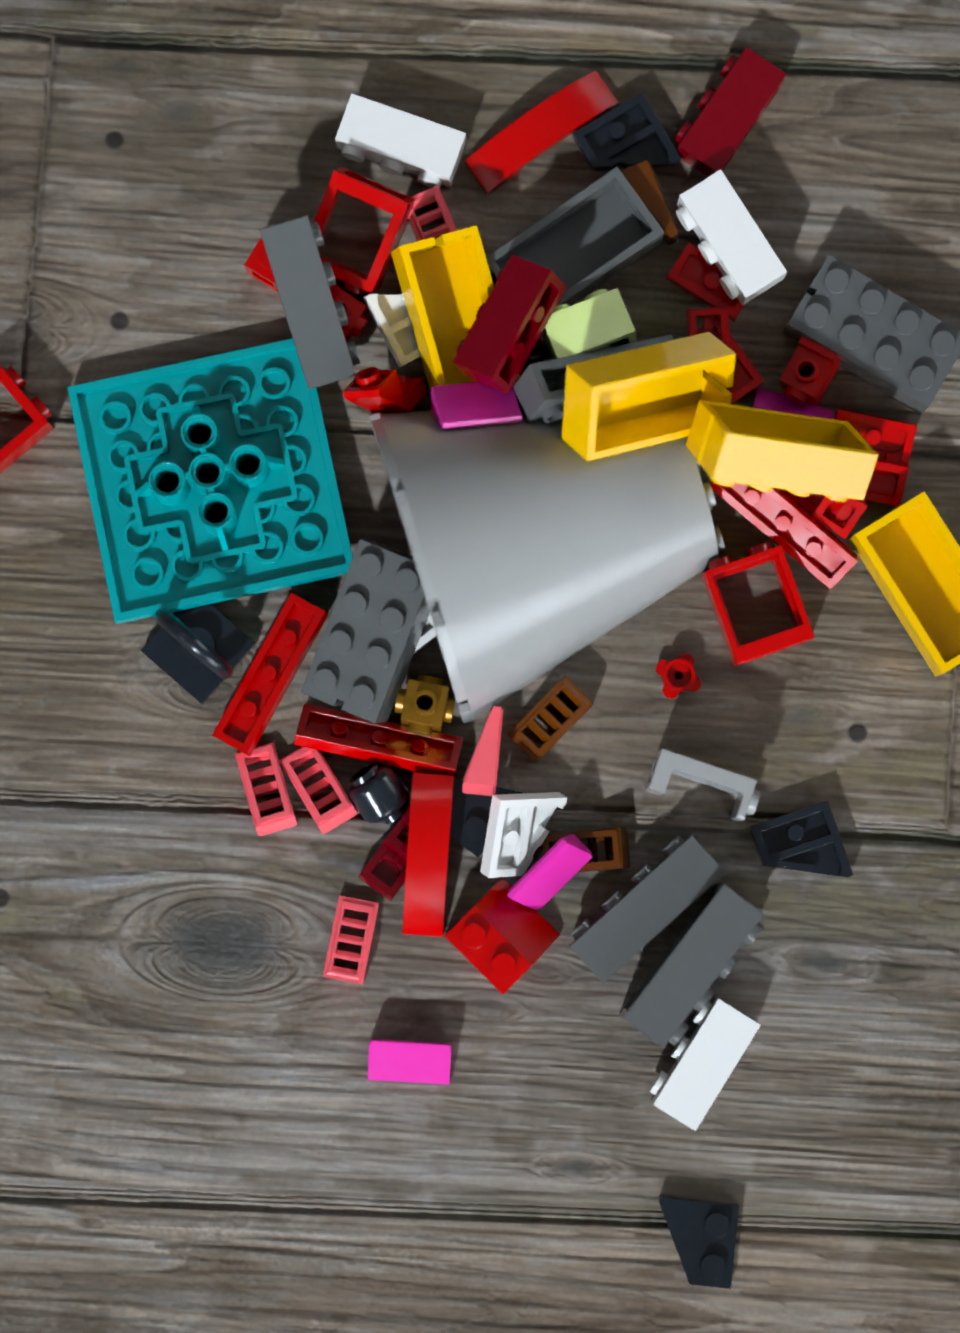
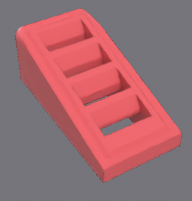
(423, 199)
(483, 767)
(336, 815)
(276, 821)
(346, 974)

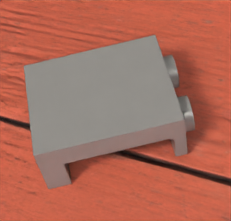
(673, 763)

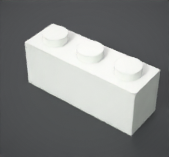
(400, 142)
(730, 238)
(703, 1063)

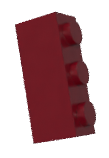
(729, 112)
(509, 324)

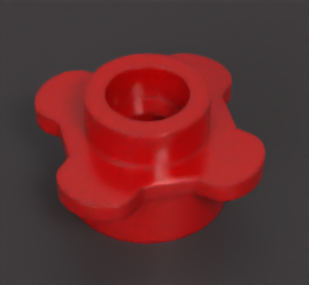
(689, 680)

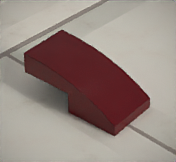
(388, 865)

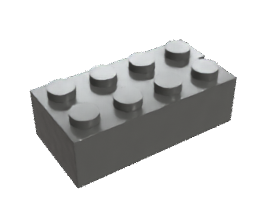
(587, 237)
(876, 334)
(370, 633)
(692, 964)

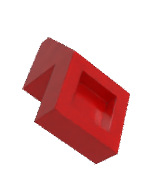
(384, 391)

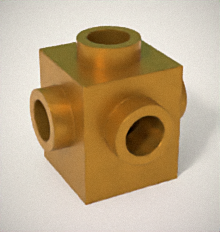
(424, 721)

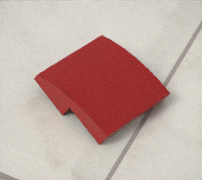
(893, 444)

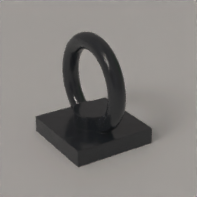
(197, 648)

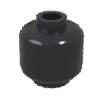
(378, 793)

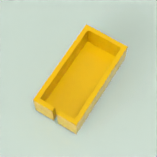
(443, 296)
(643, 394)
(781, 451)
(919, 575)

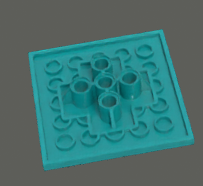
(280, 521)

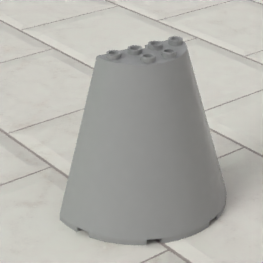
(536, 546)

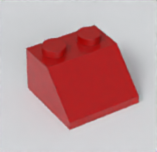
(502, 936)

